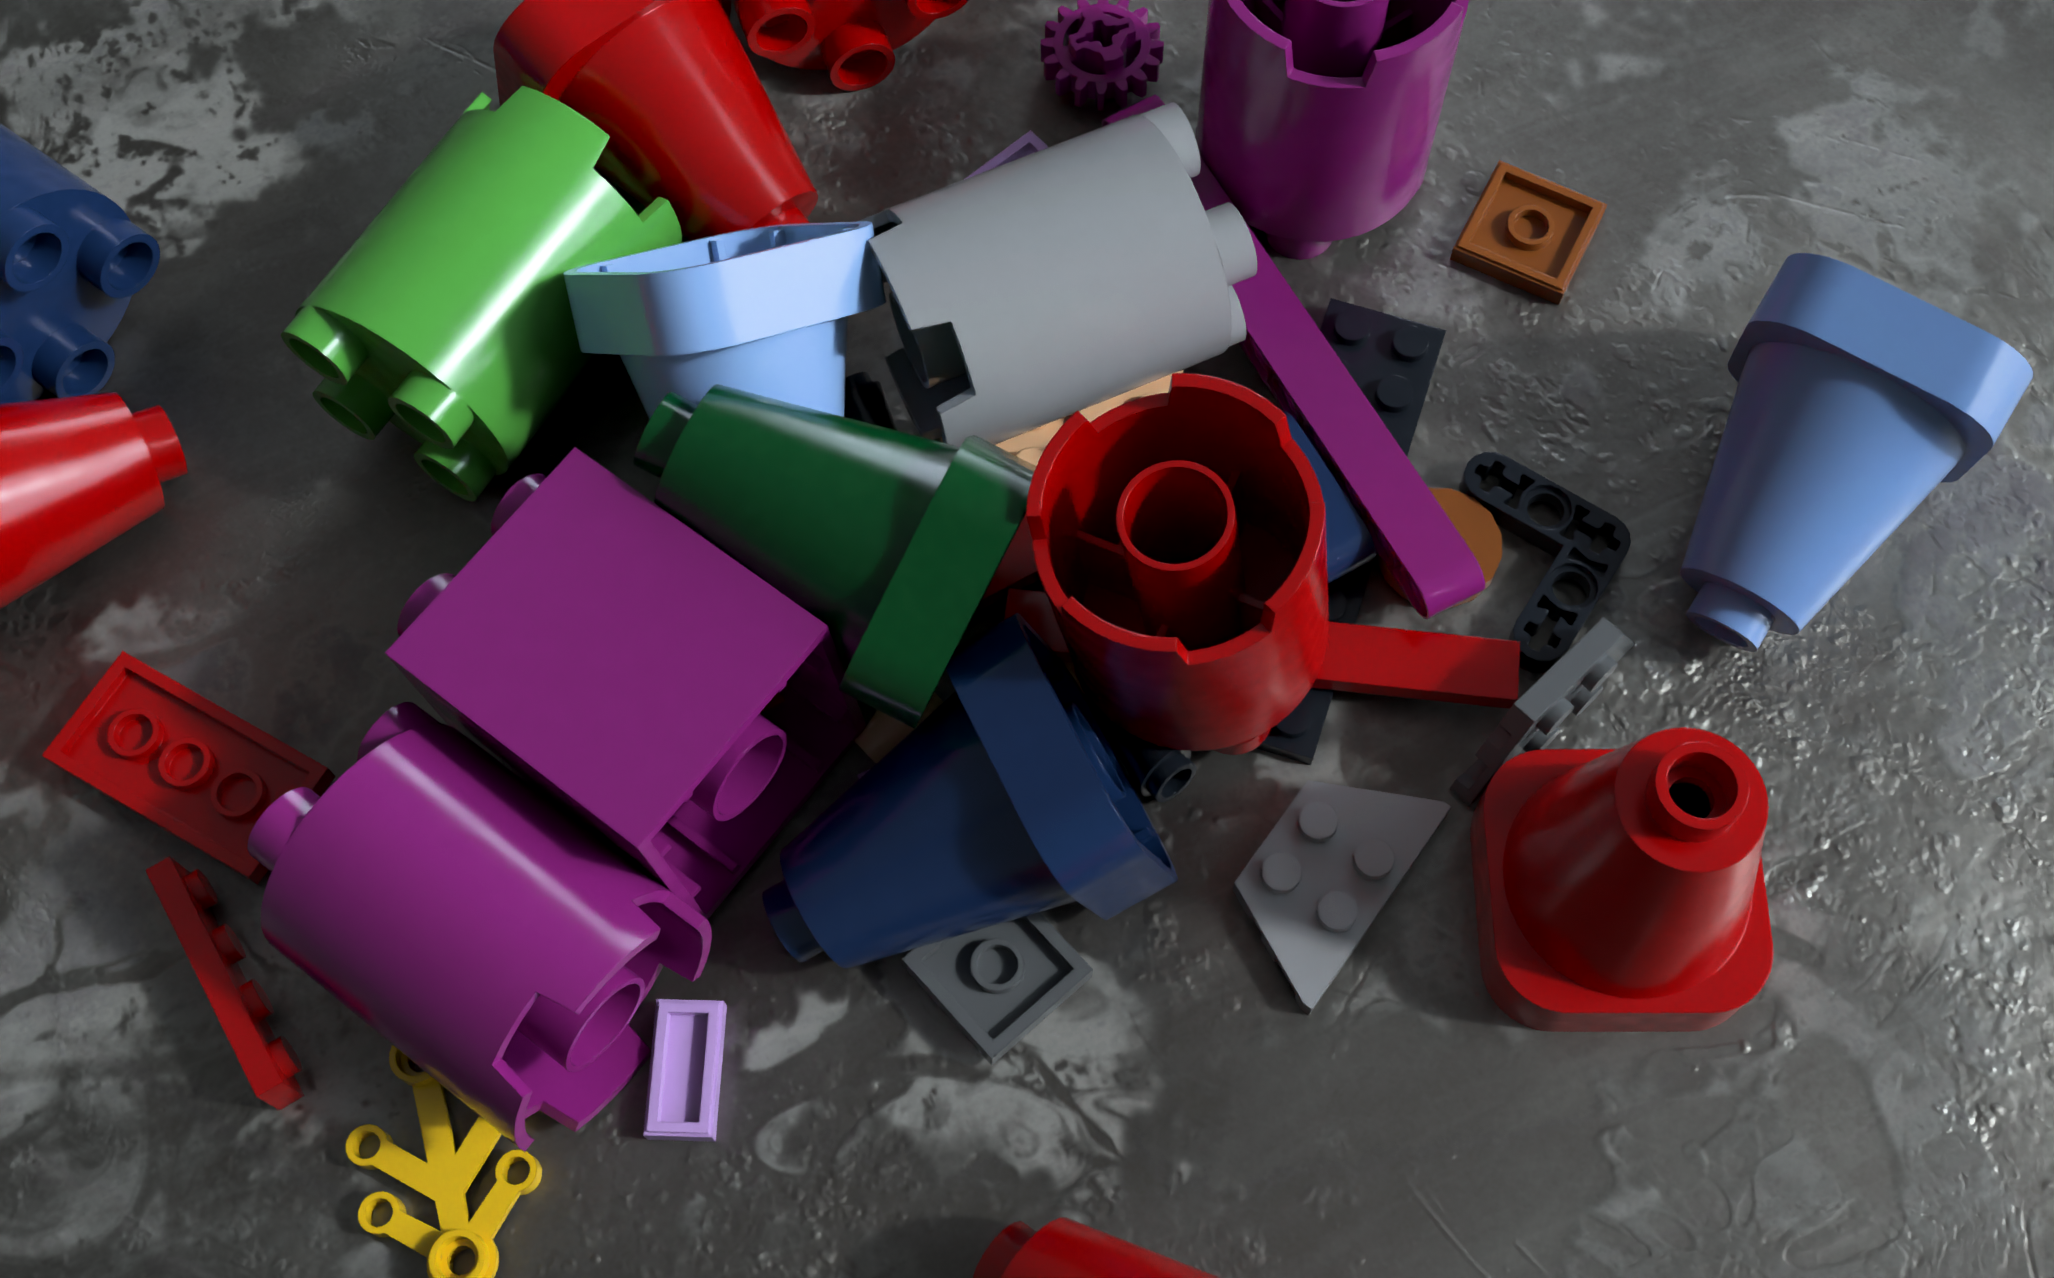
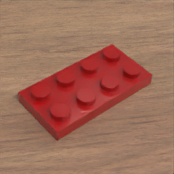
(181, 761)

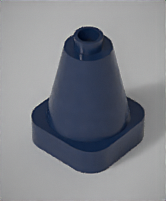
(973, 818)

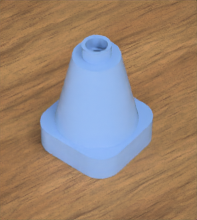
(733, 311)

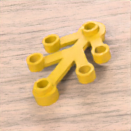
(442, 1179)

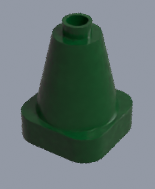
(849, 522)

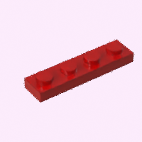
(237, 1003)

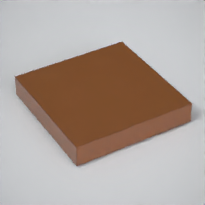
(1528, 232)

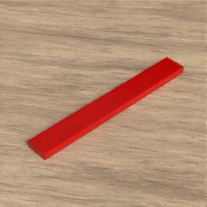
(1369, 659)

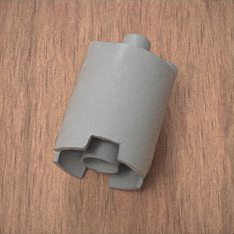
(1060, 280)

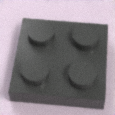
(999, 979)

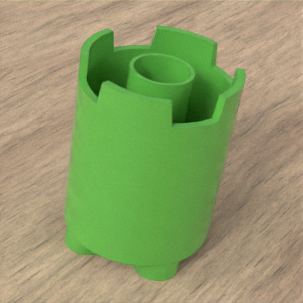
(458, 291)

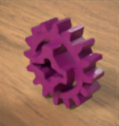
(1102, 52)

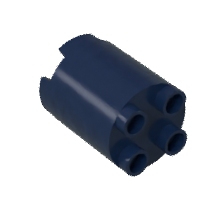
(63, 276)

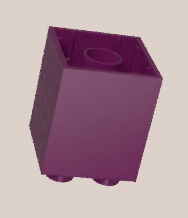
(631, 677)

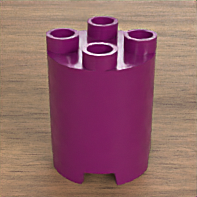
(1323, 110)
(473, 923)

